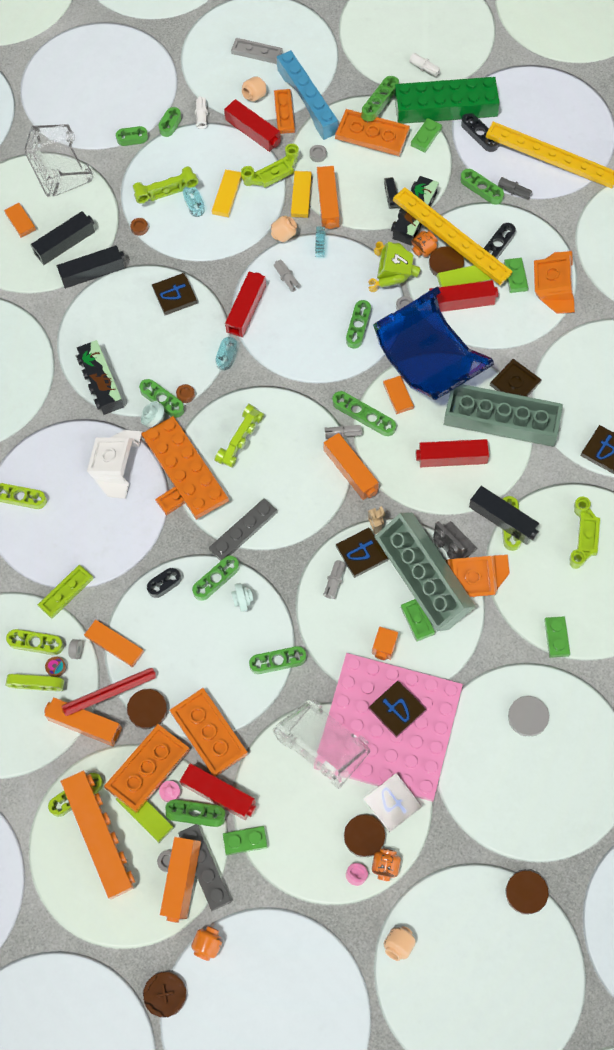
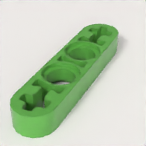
(377, 97)
(362, 415)

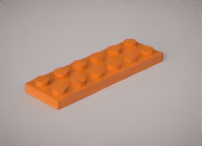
(185, 467)

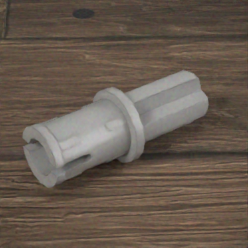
(286, 275)
(344, 431)
(334, 579)

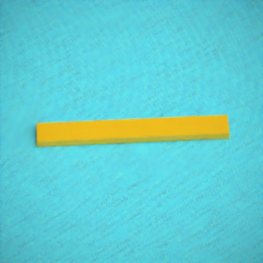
(551, 154)
(452, 236)

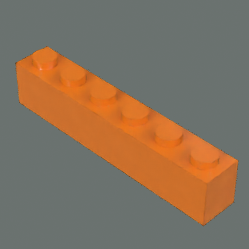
(97, 835)

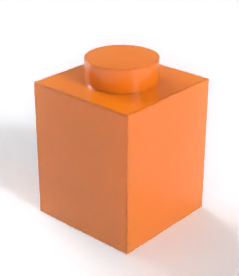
(384, 643)

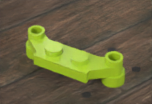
(272, 172)
(166, 187)
(238, 441)
(588, 533)

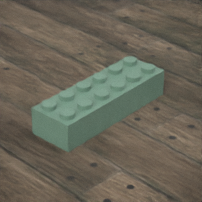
(503, 414)
(424, 571)

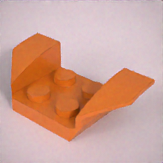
(554, 281)
(480, 574)

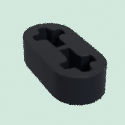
(390, 191)
(166, 585)

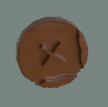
(444, 260)
(147, 709)
(364, 836)
(526, 892)
(164, 994)

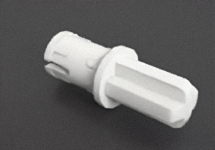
(424, 64)
(201, 112)

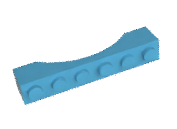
(295, 75)

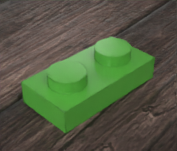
(426, 135)
(517, 281)
(417, 620)
(557, 637)
(245, 840)

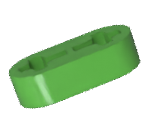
(166, 120)
(131, 136)

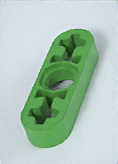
(484, 193)
(359, 330)
(158, 390)
(215, 570)
(262, 658)
(181, 805)

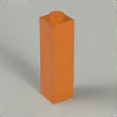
(328, 197)
(351, 466)
(84, 723)
(180, 879)

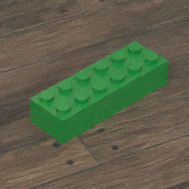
(446, 99)

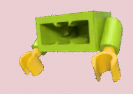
(394, 265)

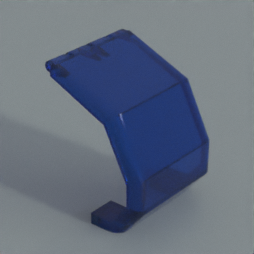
(427, 348)

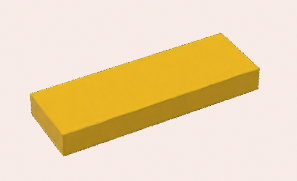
(226, 193)
(301, 194)

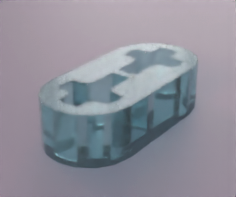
(191, 202)
(320, 241)
(230, 354)

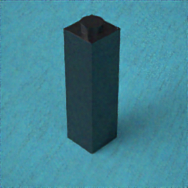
(63, 237)
(91, 266)
(504, 515)

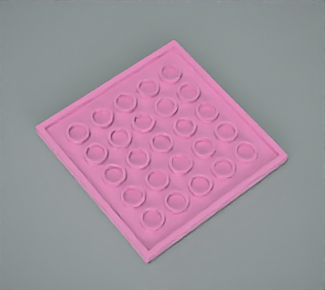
(416, 752)

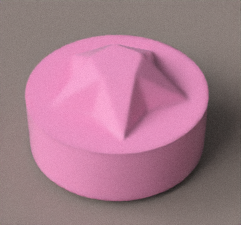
(169, 791)
(356, 874)

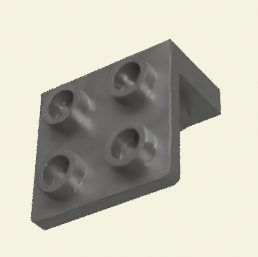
(453, 541)

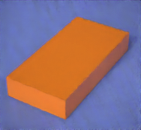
(19, 220)
(398, 395)

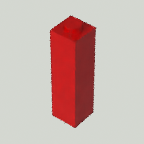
(252, 125)
(467, 296)
(245, 304)
(452, 453)
(218, 792)

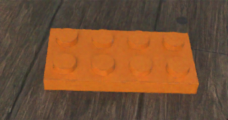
(375, 134)
(208, 732)
(146, 768)

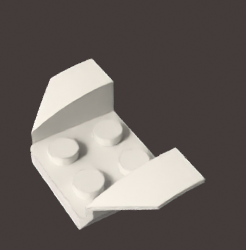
(109, 462)

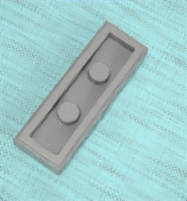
(256, 50)

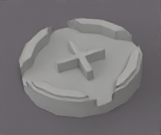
(528, 716)

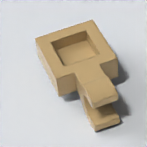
(376, 519)

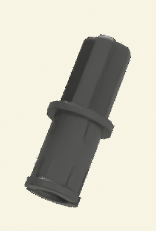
(514, 188)

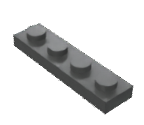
(243, 529)
(207, 872)

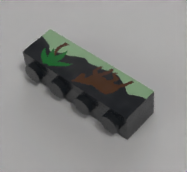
(407, 226)
(100, 377)

